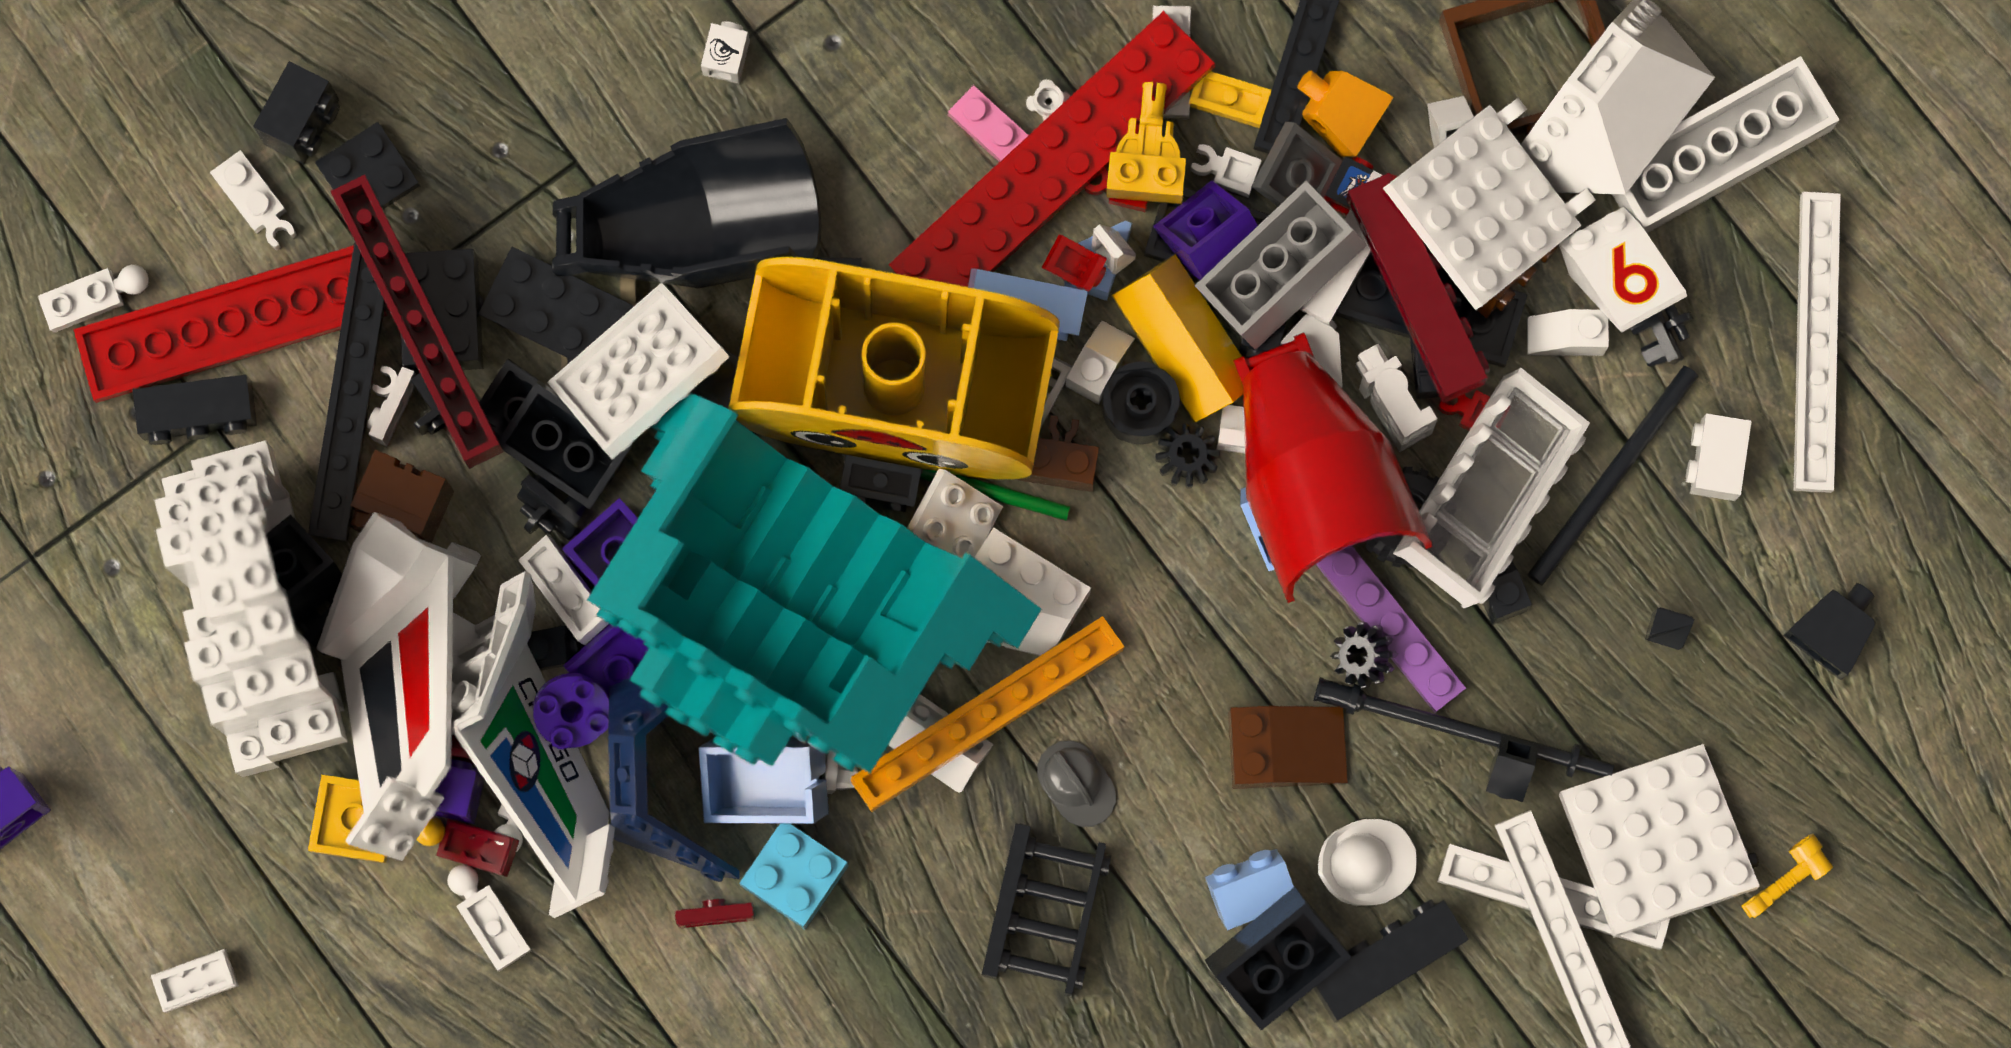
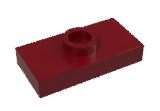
(477, 848)
(714, 913)

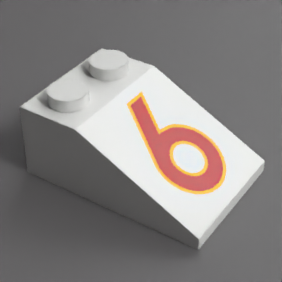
(1621, 269)

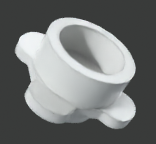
(1046, 90)

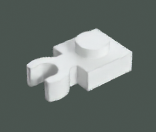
(1233, 171)

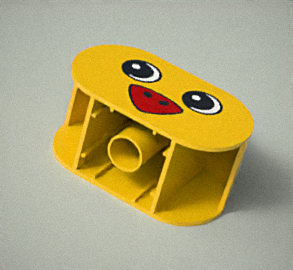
(894, 368)

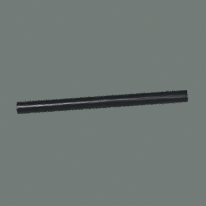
(1612, 475)

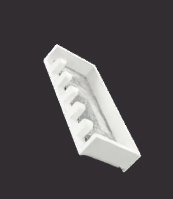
(1494, 487)

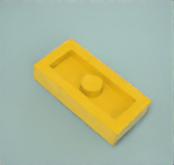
(1230, 99)

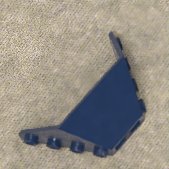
(628, 725)

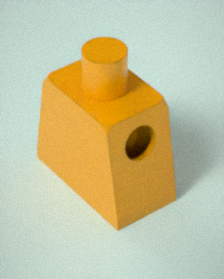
(1343, 109)

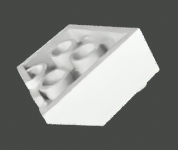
(1042, 583)

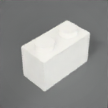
(1718, 457)

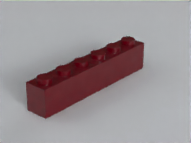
(1419, 292)

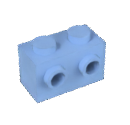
(1248, 888)

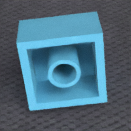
(794, 874)

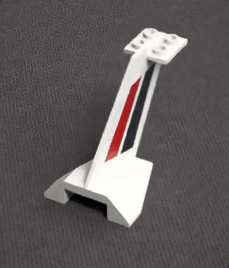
(396, 660)

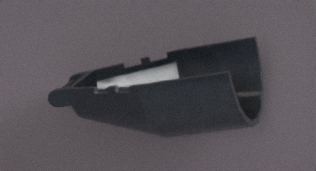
(697, 211)

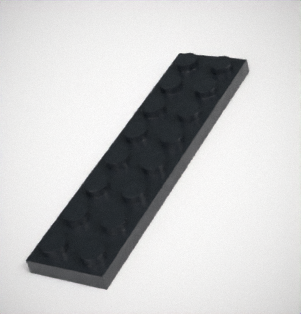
(571, 315)

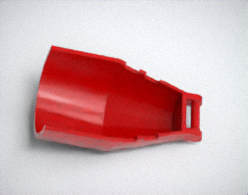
(1316, 464)

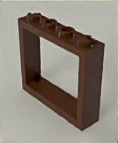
(1487, 10)

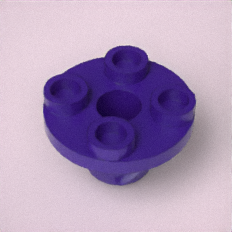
(571, 710)

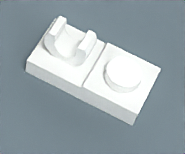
(385, 419)

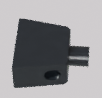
(1835, 630)

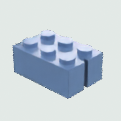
(761, 793)

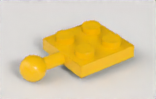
(337, 813)

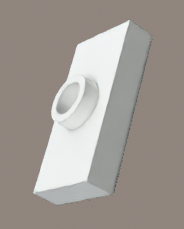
(194, 980)

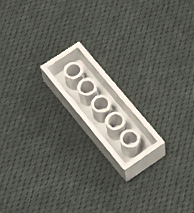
(1730, 143)

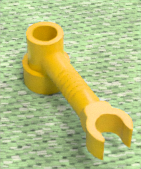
(1809, 862)

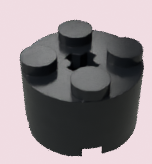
(1126, 419)

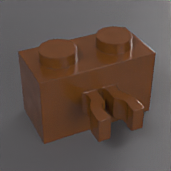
(1064, 462)

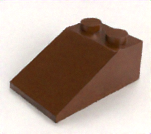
(1287, 746)

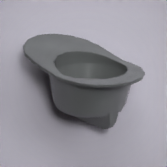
(1076, 783)

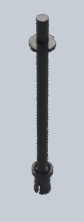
(1356, 700)

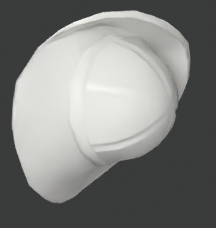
(1367, 862)

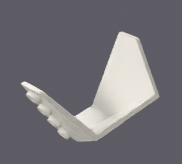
(1618, 105)

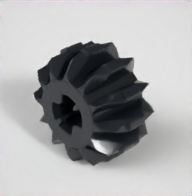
(1197, 447)
(1377, 654)

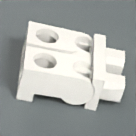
(1392, 400)

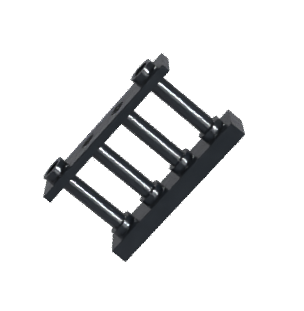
(1009, 921)

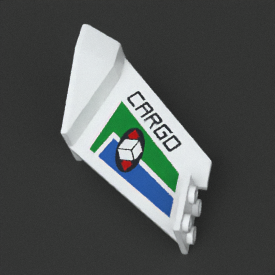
(539, 785)

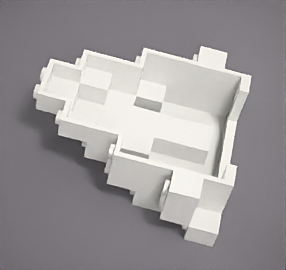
(241, 630)

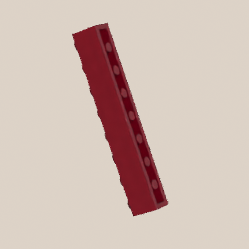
(417, 322)

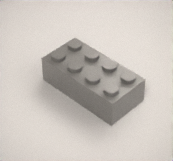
(1280, 265)

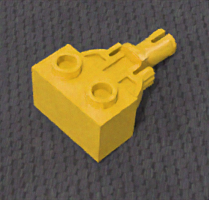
(1146, 162)

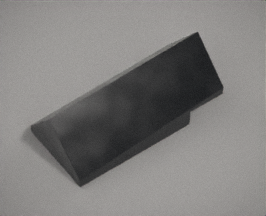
(546, 435)

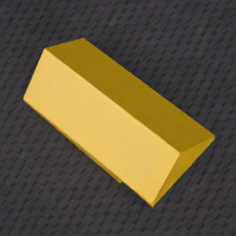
(1183, 337)

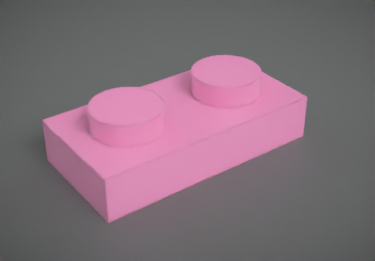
(986, 124)

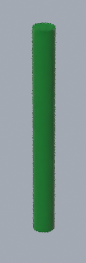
(1011, 496)

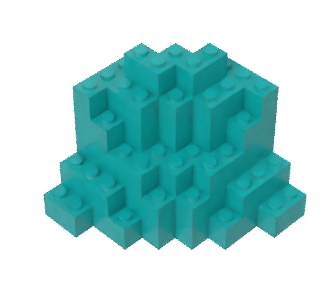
(787, 598)

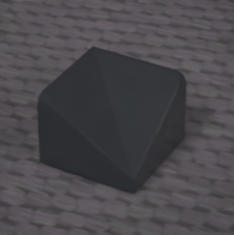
(1669, 628)

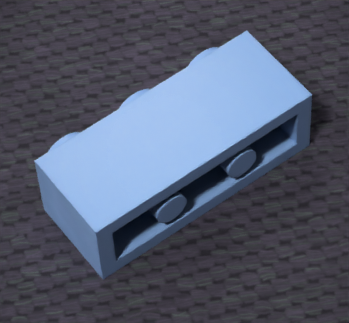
(1061, 301)

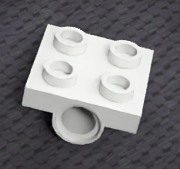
(954, 515)

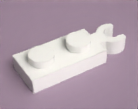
(252, 197)

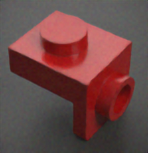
(1075, 264)

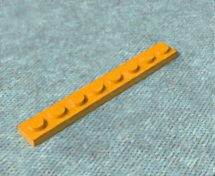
(987, 713)

